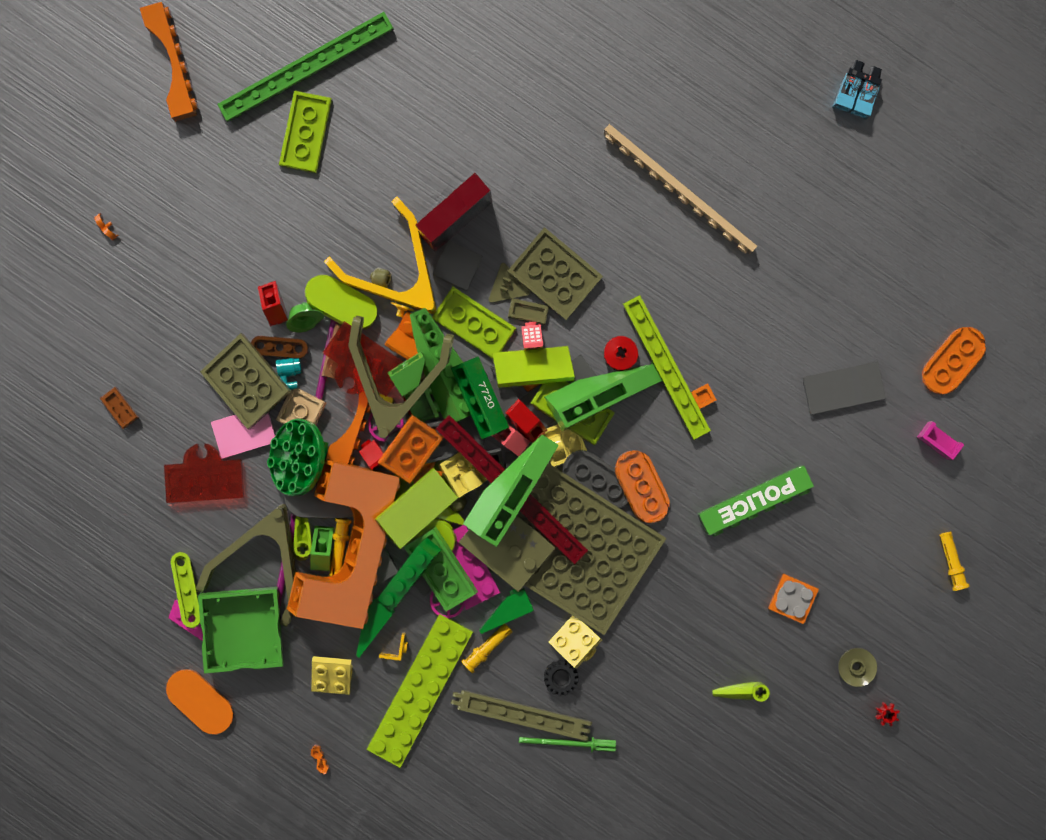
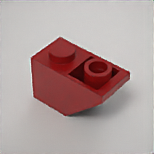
(526, 421)

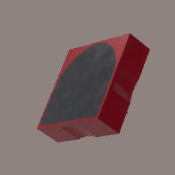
(454, 212)

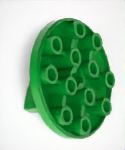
(297, 457)

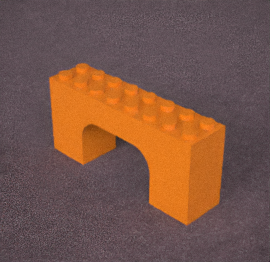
(348, 593)

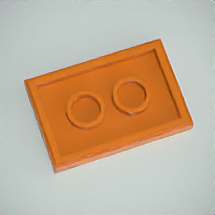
(410, 449)

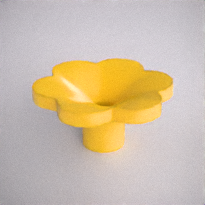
(401, 309)

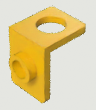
(403, 649)

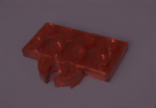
(378, 359)
(203, 477)

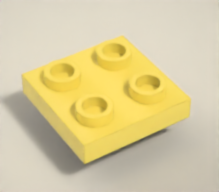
(567, 443)
(461, 474)
(575, 642)
(331, 675)

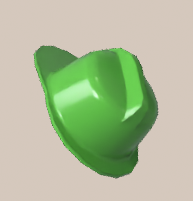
(303, 318)

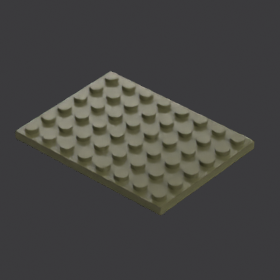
(616, 554)

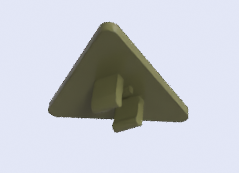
(506, 286)

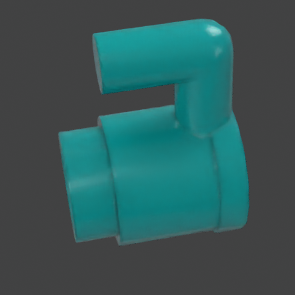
(289, 368)

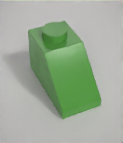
(408, 374)
(321, 548)

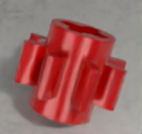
(891, 717)

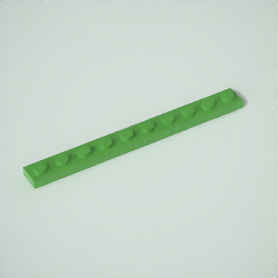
(305, 66)

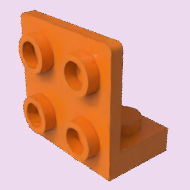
(402, 339)

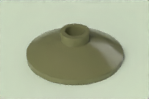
(866, 671)

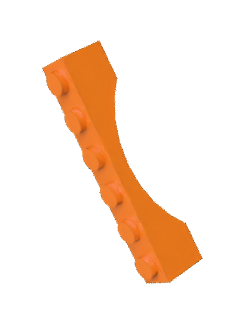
(179, 98)
(344, 447)

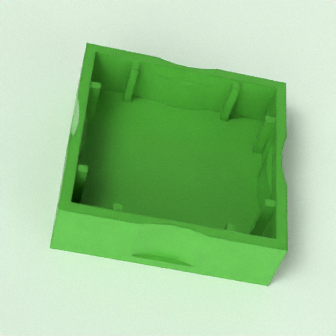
(241, 629)

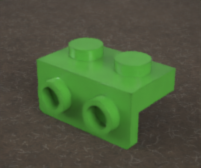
(424, 407)

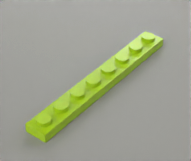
(666, 367)

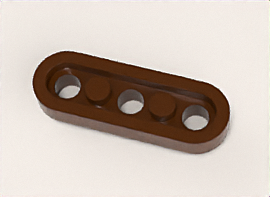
(289, 346)

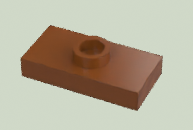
(119, 407)

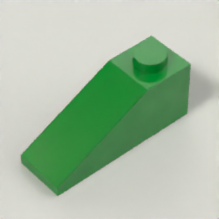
(511, 607)
(377, 618)

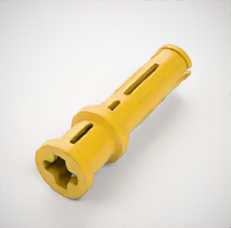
(340, 537)
(955, 568)
(480, 654)

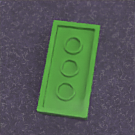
(445, 573)

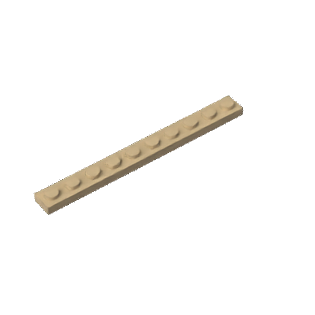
(685, 195)

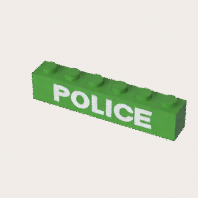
(755, 500)

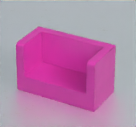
(940, 441)

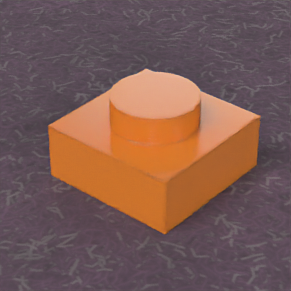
(703, 396)

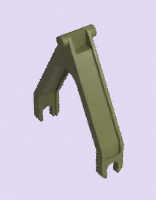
(385, 413)
(273, 525)

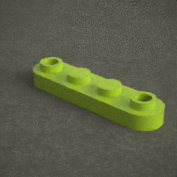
(185, 589)

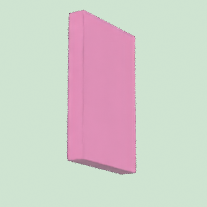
(235, 438)

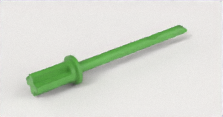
(596, 744)

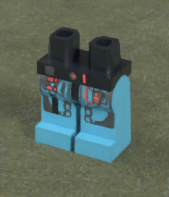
(858, 83)

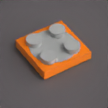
(793, 598)

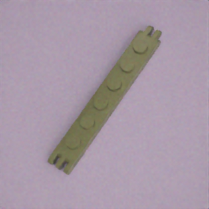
(522, 714)

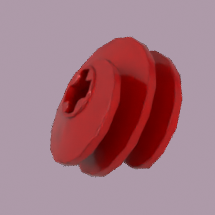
(630, 356)

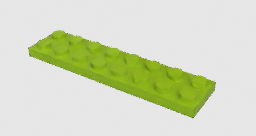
(419, 690)

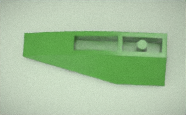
(445, 388)
(597, 393)
(509, 491)

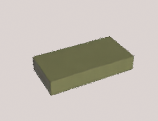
(528, 311)

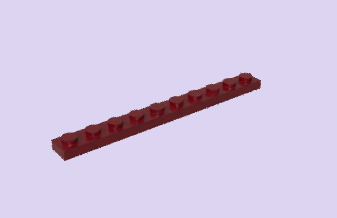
(531, 509)

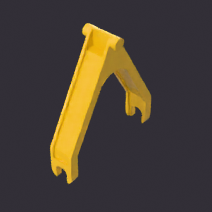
(420, 295)

